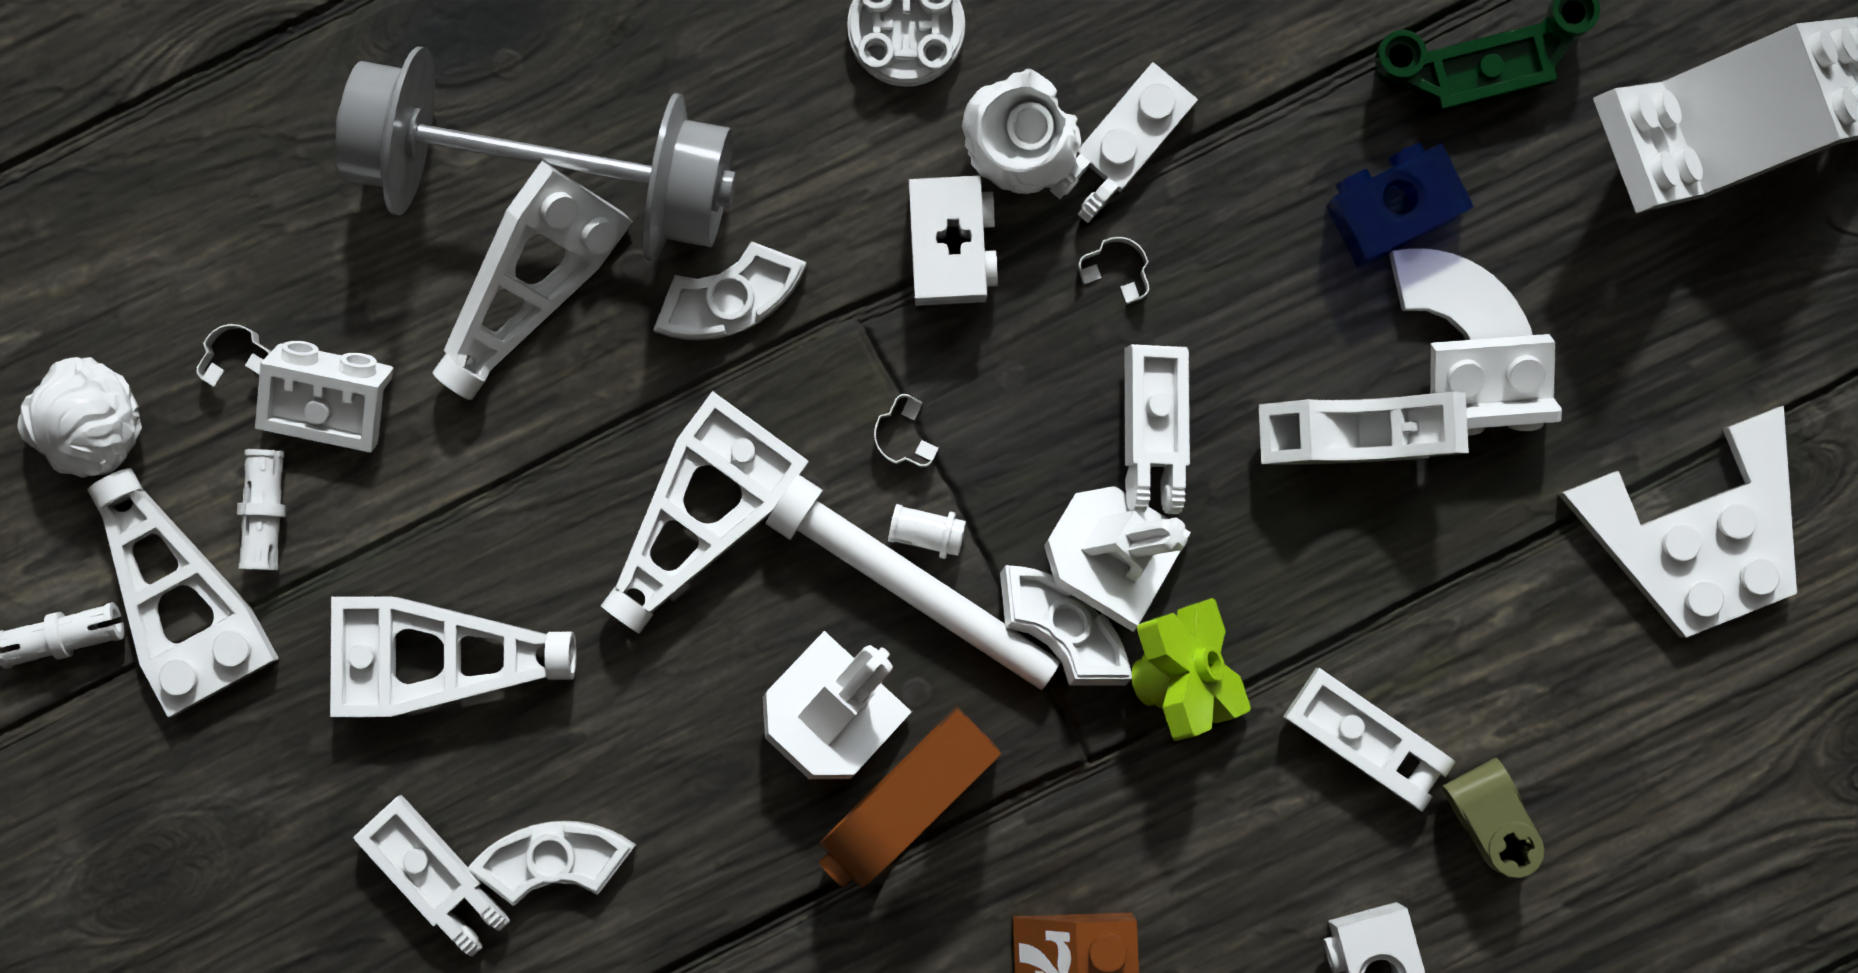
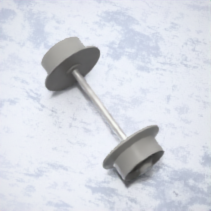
(388, 128)

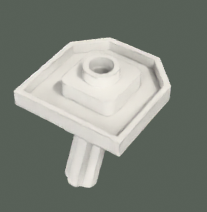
(1113, 554)
(832, 709)

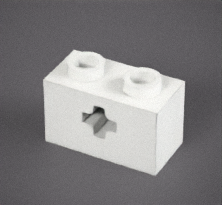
(944, 205)

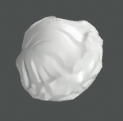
(1020, 134)
(81, 418)

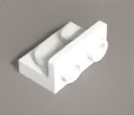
(1503, 379)
(322, 395)

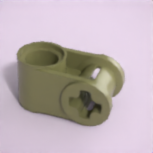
(1490, 810)

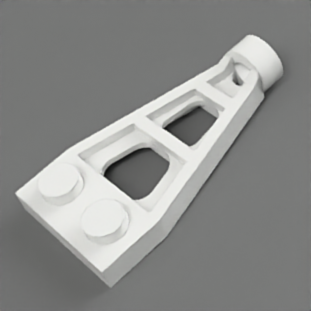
(545, 206)
(744, 453)
(366, 656)
(212, 658)

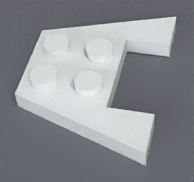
(1712, 555)

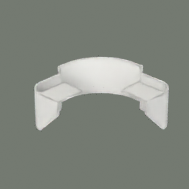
(1092, 273)
(214, 372)
(910, 410)

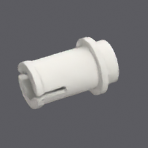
(927, 530)

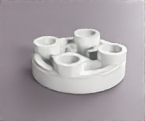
(906, 39)

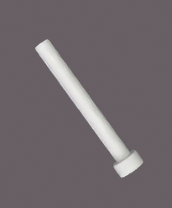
(803, 513)

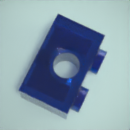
(1433, 194)

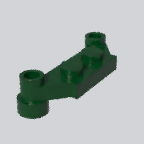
(1486, 65)

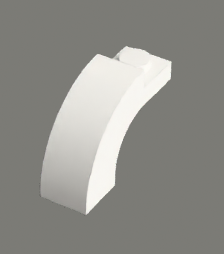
(1363, 429)

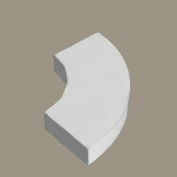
(1458, 292)
(730, 300)
(1070, 627)
(551, 854)

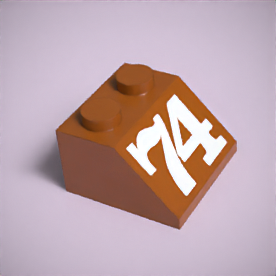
(1076, 943)

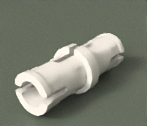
(261, 509)
(60, 635)

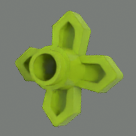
(1187, 672)

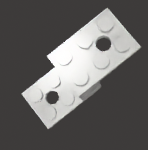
(1735, 114)

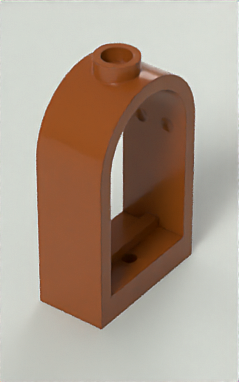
(907, 800)

